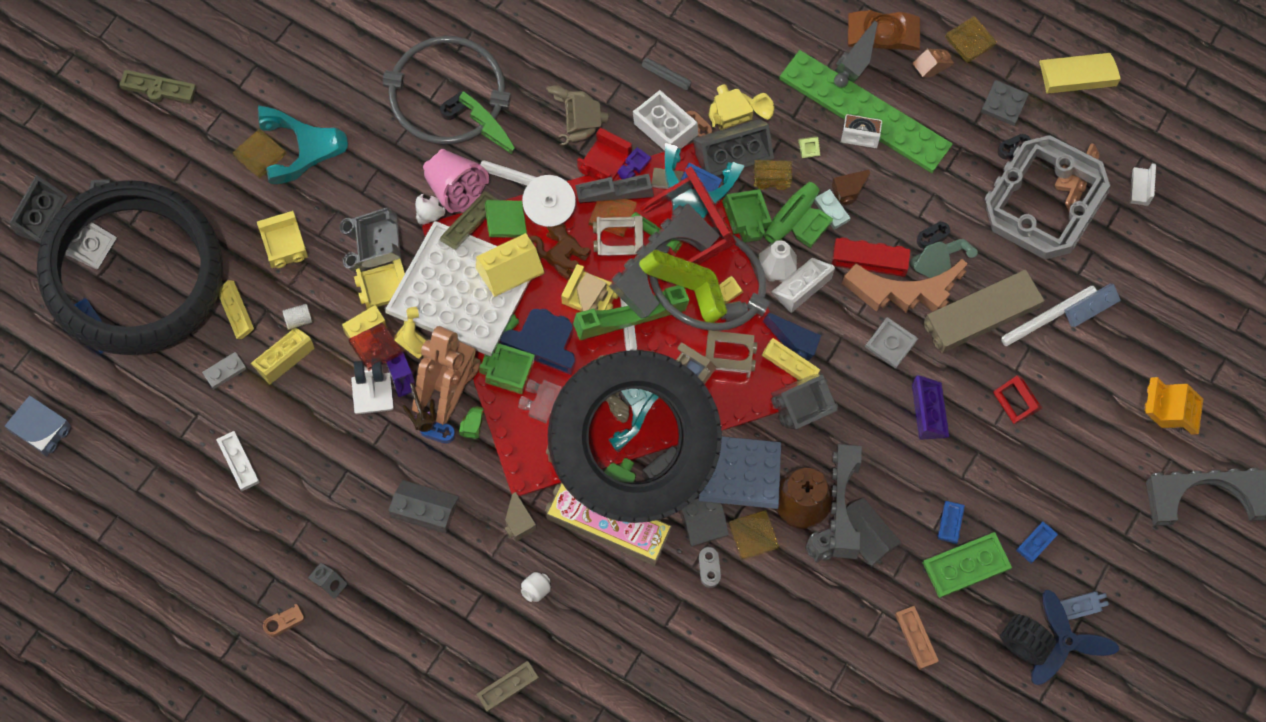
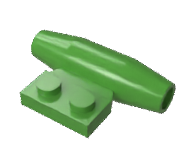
(799, 217)

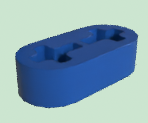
(437, 436)

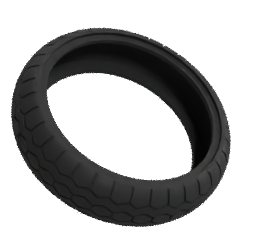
(120, 197)

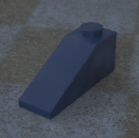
(793, 336)

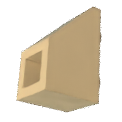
(590, 292)

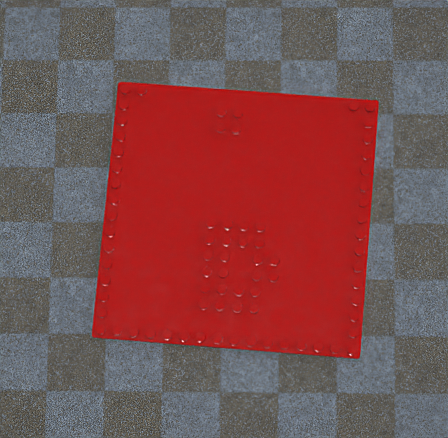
(739, 399)

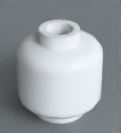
(535, 587)

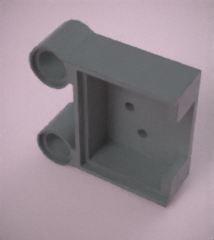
(375, 237)

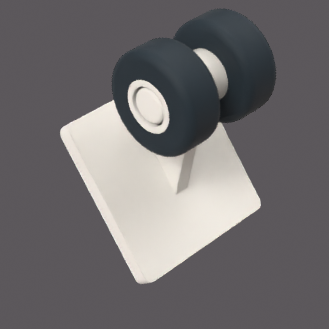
(371, 389)

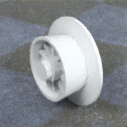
(548, 200)

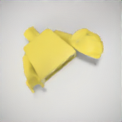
(736, 107)

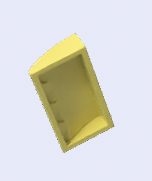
(1079, 73)

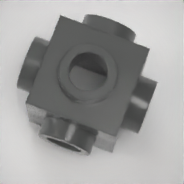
(819, 546)

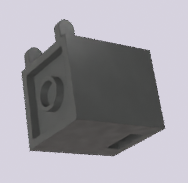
(804, 401)

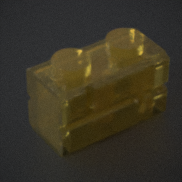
(772, 174)

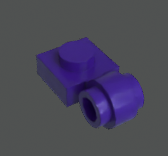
(635, 161)

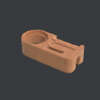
(286, 620)

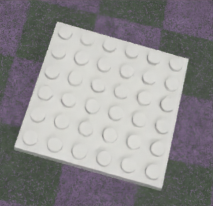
(453, 293)

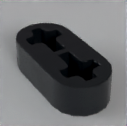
(454, 104)
(1011, 143)
(931, 231)

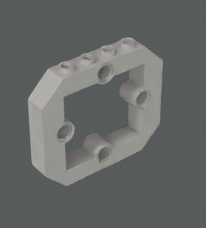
(1056, 153)

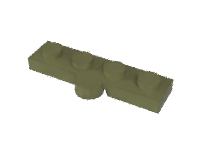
(157, 87)

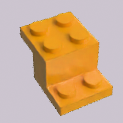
(1174, 405)

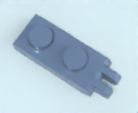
(1084, 604)

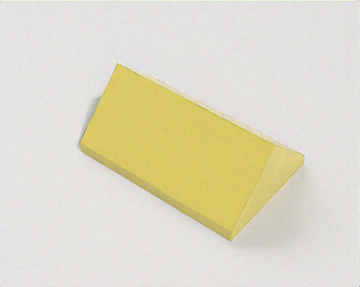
(283, 355)

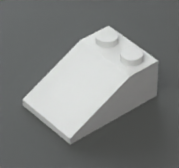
(91, 245)

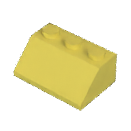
(509, 265)

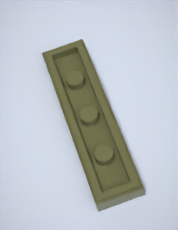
(467, 222)

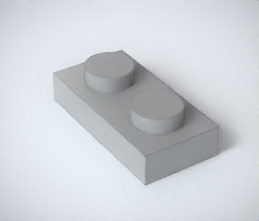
(224, 370)

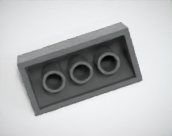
(735, 144)

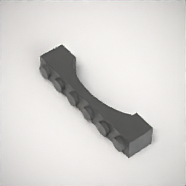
(845, 538)

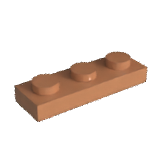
(916, 637)

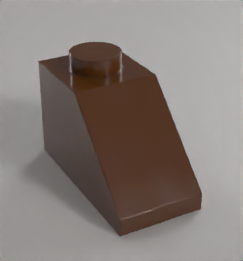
(848, 187)

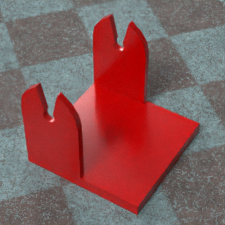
(694, 181)

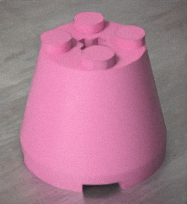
(455, 180)

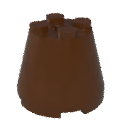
(805, 506)

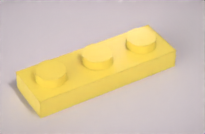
(235, 310)
(789, 360)

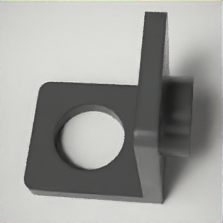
(324, 577)

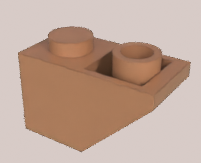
(932, 62)

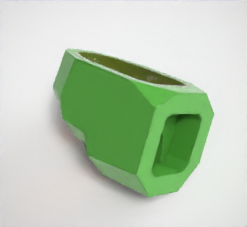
(472, 423)

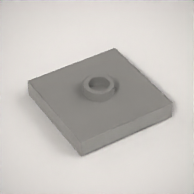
(891, 342)

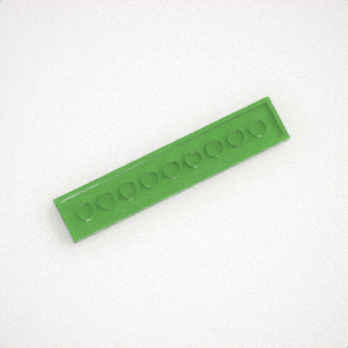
(897, 129)

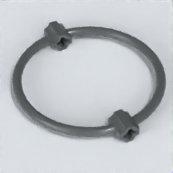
(395, 80)
(756, 304)

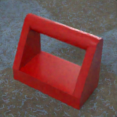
(1026, 393)

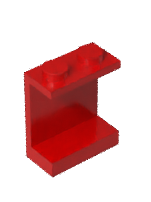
(605, 156)

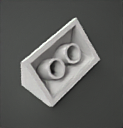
(803, 283)

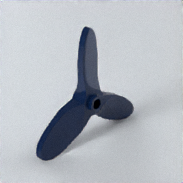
(1082, 643)

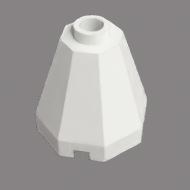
(778, 261)

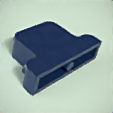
(545, 338)

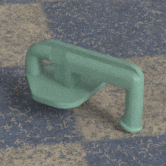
(936, 258)

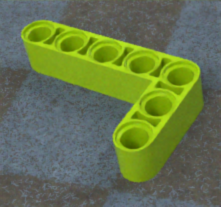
(690, 276)

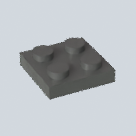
(1004, 103)

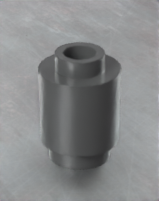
(735, 310)

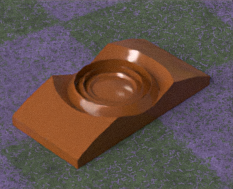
(892, 32)

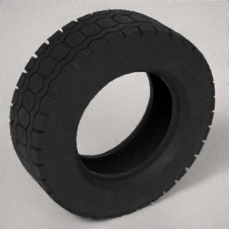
(697, 443)

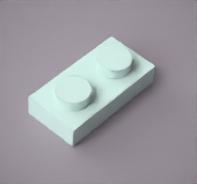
(830, 205)

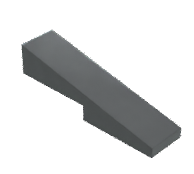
(607, 189)

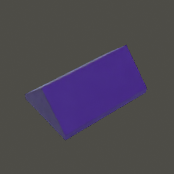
(929, 408)

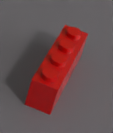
(871, 257)

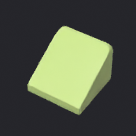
(809, 147)

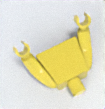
(410, 337)

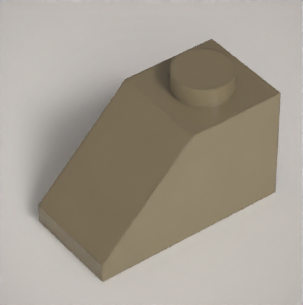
(518, 520)

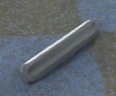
(666, 73)

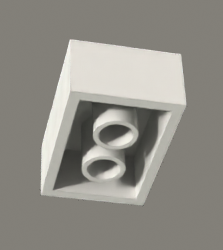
(665, 121)

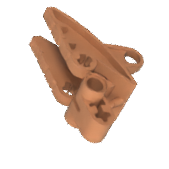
(445, 369)

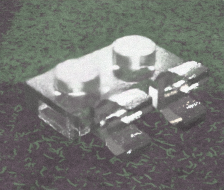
(546, 396)

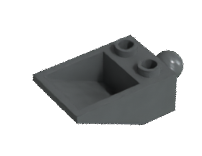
(854, 62)

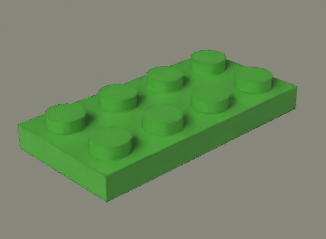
(967, 565)

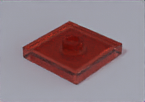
(375, 344)

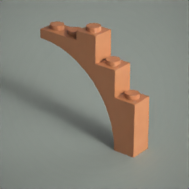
(905, 294)

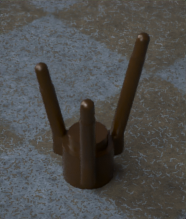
(424, 421)

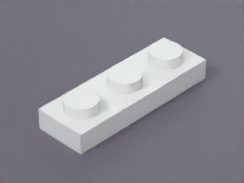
(237, 461)

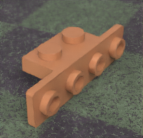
(1074, 184)

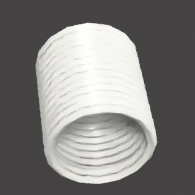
(297, 316)

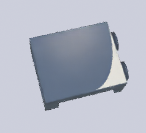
(38, 426)

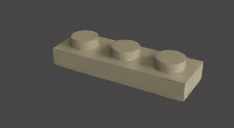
(507, 686)

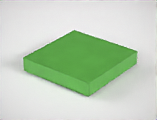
(505, 218)

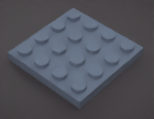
(745, 474)

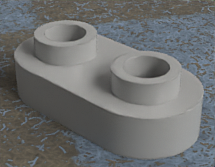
(709, 566)

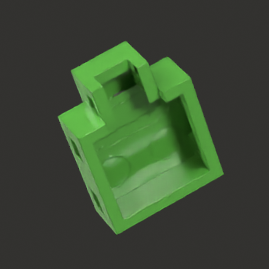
(747, 214)
(507, 368)

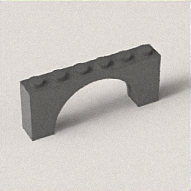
(633, 282)
(1167, 490)

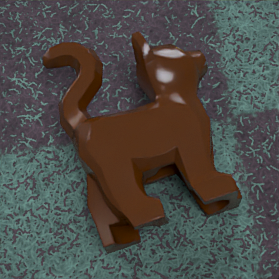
(562, 251)

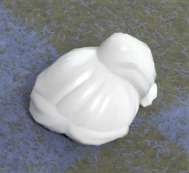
(428, 210)

